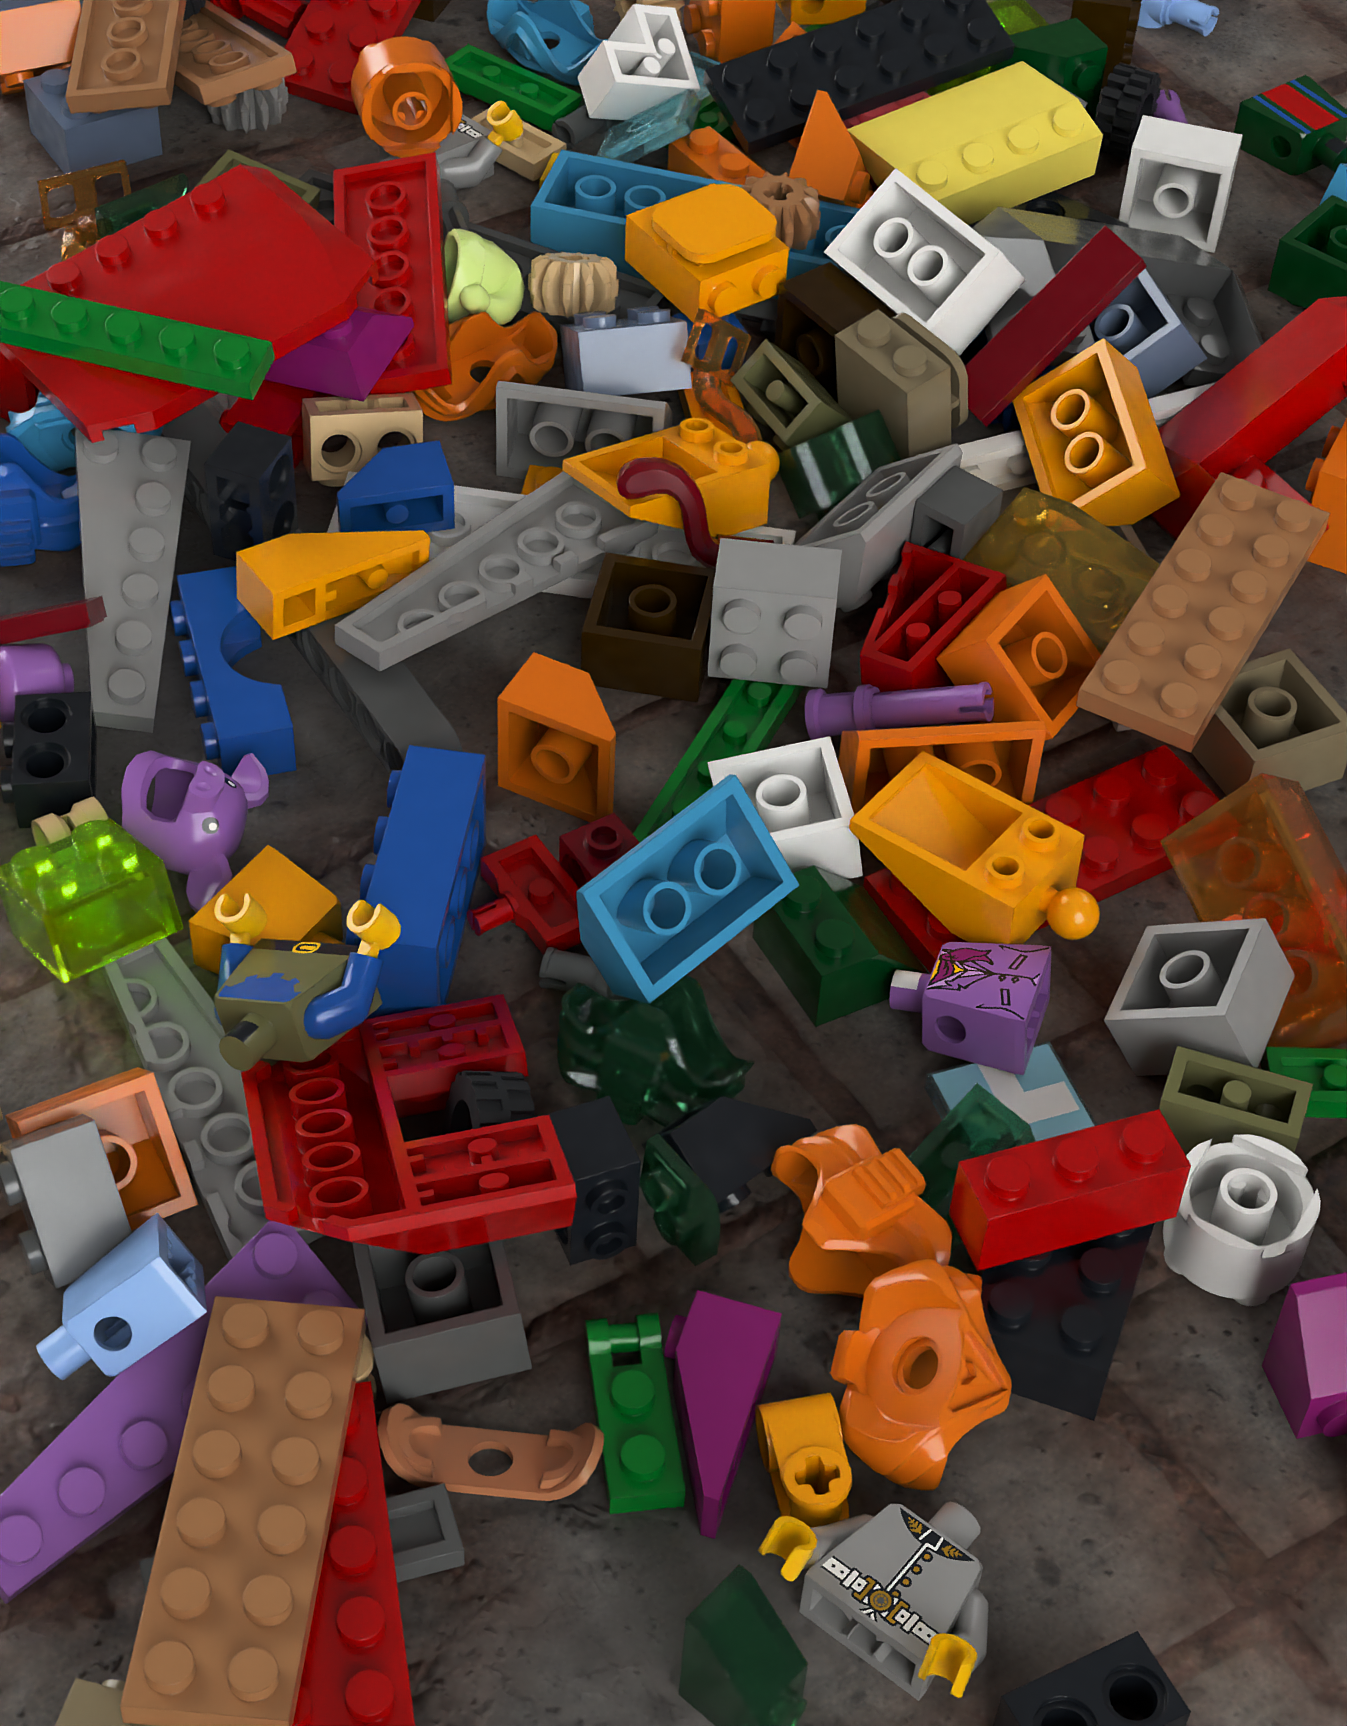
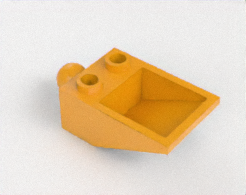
(727, 471)
(977, 855)

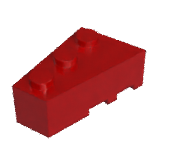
(922, 615)

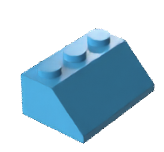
(682, 893)

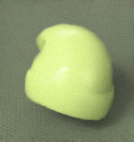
(480, 278)

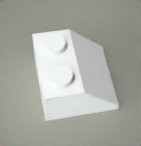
(800, 802)

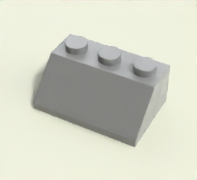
(554, 424)
(877, 522)

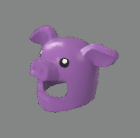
(194, 815)

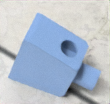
(127, 1303)

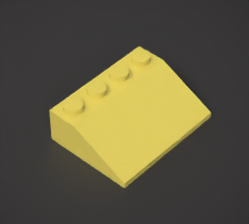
(985, 142)

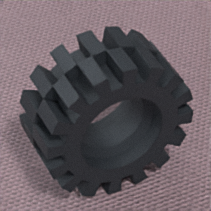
(1124, 101)

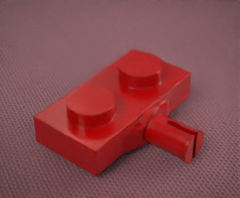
(530, 893)

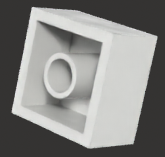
(1180, 180)

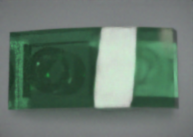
(681, 1202)

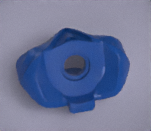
(35, 506)

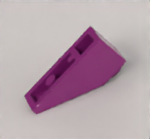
(718, 1379)

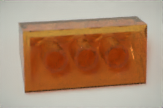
(1271, 860)

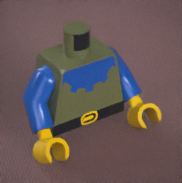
(295, 995)

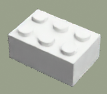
(925, 262)

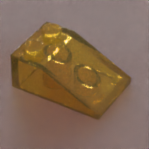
(1084, 560)

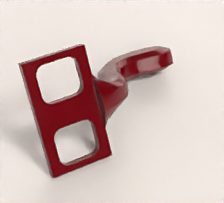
(660, 476)

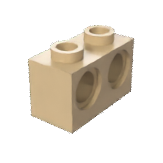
(362, 424)

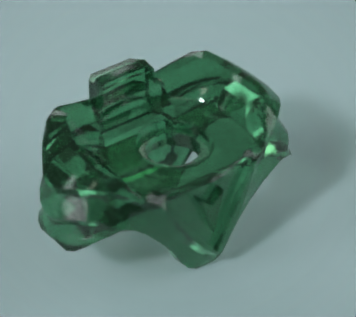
(647, 1055)

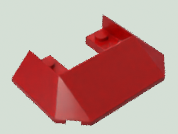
(1257, 411)
(337, 1154)

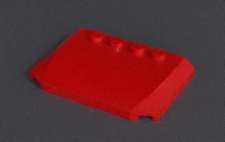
(222, 257)

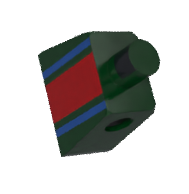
(1294, 127)

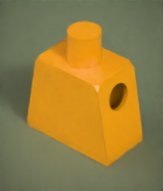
(294, 905)

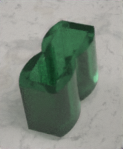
(835, 463)

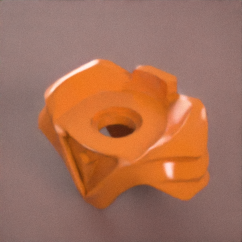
(513, 353)
(857, 1211)
(918, 1372)

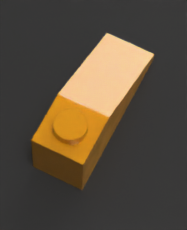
(323, 575)

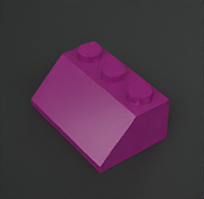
(346, 357)
(1310, 1357)

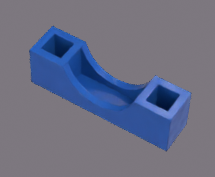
(240, 712)

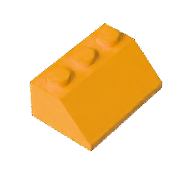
(1096, 438)

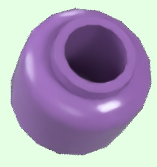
(28, 671)

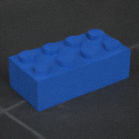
(426, 872)

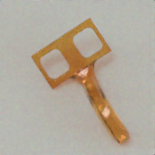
(82, 222)
(709, 375)

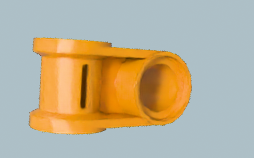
(805, 1458)

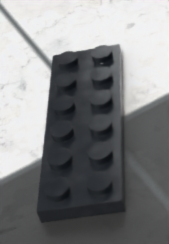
(858, 63)

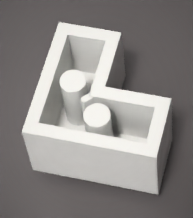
(638, 65)

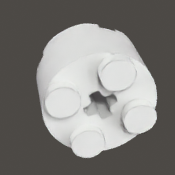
(1242, 1219)

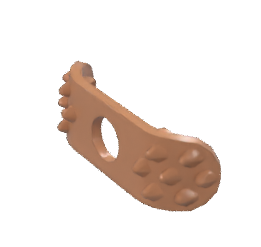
(436, 1454)

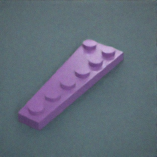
(135, 1427)

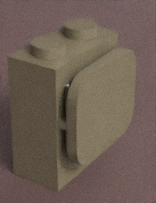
(906, 376)

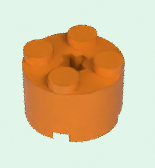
(406, 96)

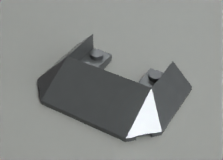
(1195, 283)

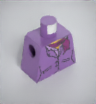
(980, 1001)

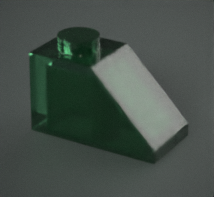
(741, 1658)

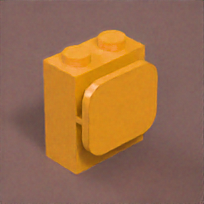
(708, 250)

